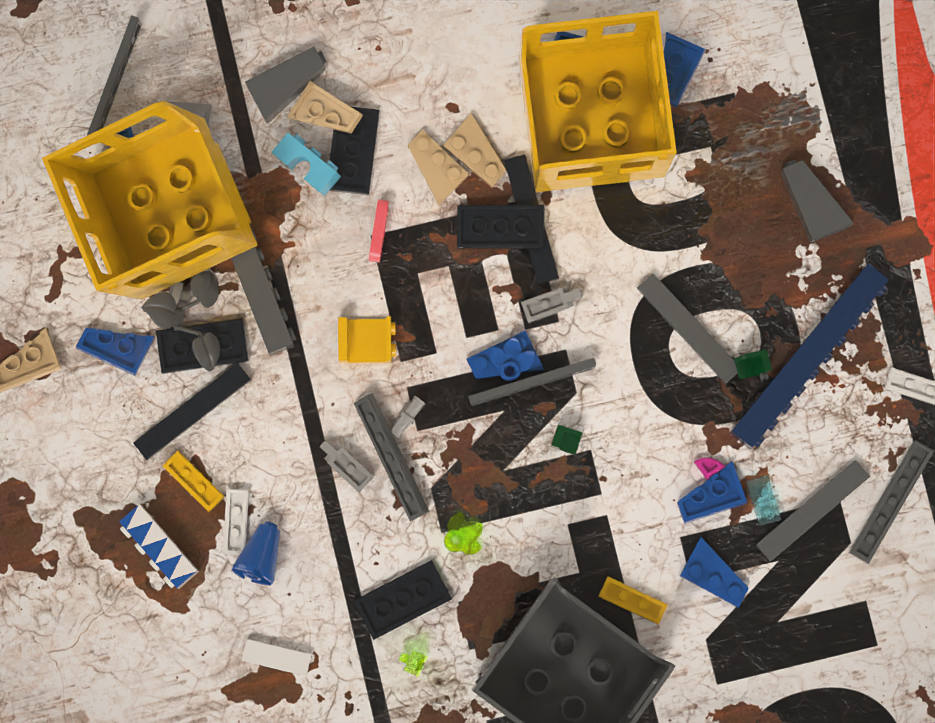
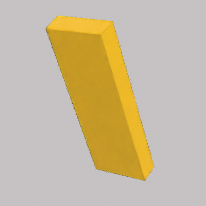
(193, 481)
(633, 600)

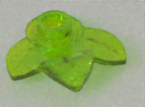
(465, 532)

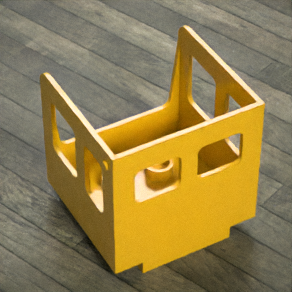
(597, 103)
(152, 202)

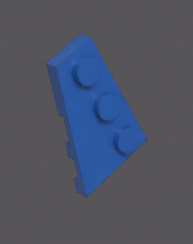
(680, 64)
(117, 349)
(484, 368)
(714, 496)
(713, 575)

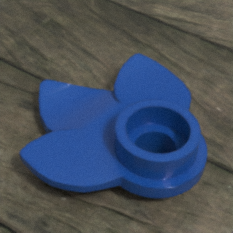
(512, 356)

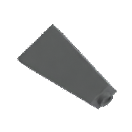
(283, 83)
(813, 203)

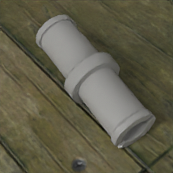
(407, 416)

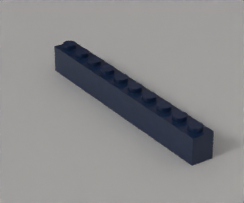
(809, 356)

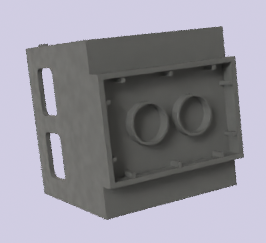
(570, 667)

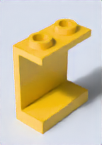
(366, 340)

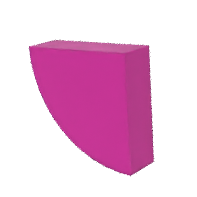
(708, 466)

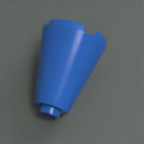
(259, 555)

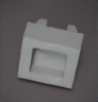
(178, 294)

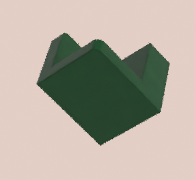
(753, 364)
(566, 439)

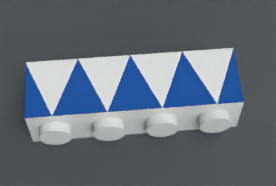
(159, 547)

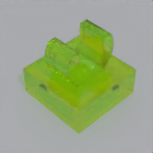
(413, 662)

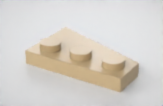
(324, 110)
(475, 151)
(438, 168)
(29, 363)

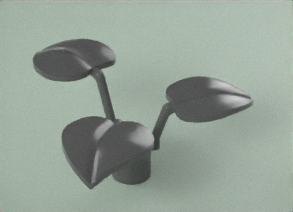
(163, 313)

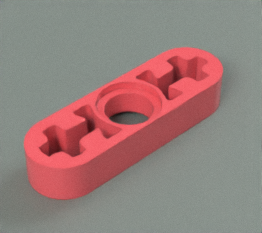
(379, 230)

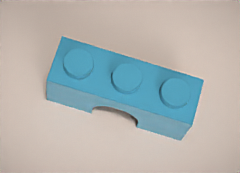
(321, 174)

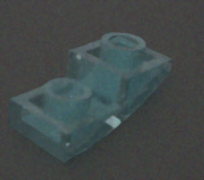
(763, 500)

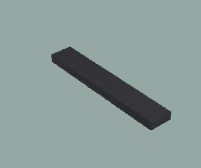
(525, 194)
(192, 411)

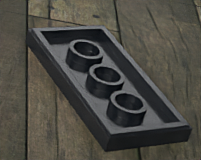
(355, 154)
(500, 226)
(177, 351)
(402, 600)

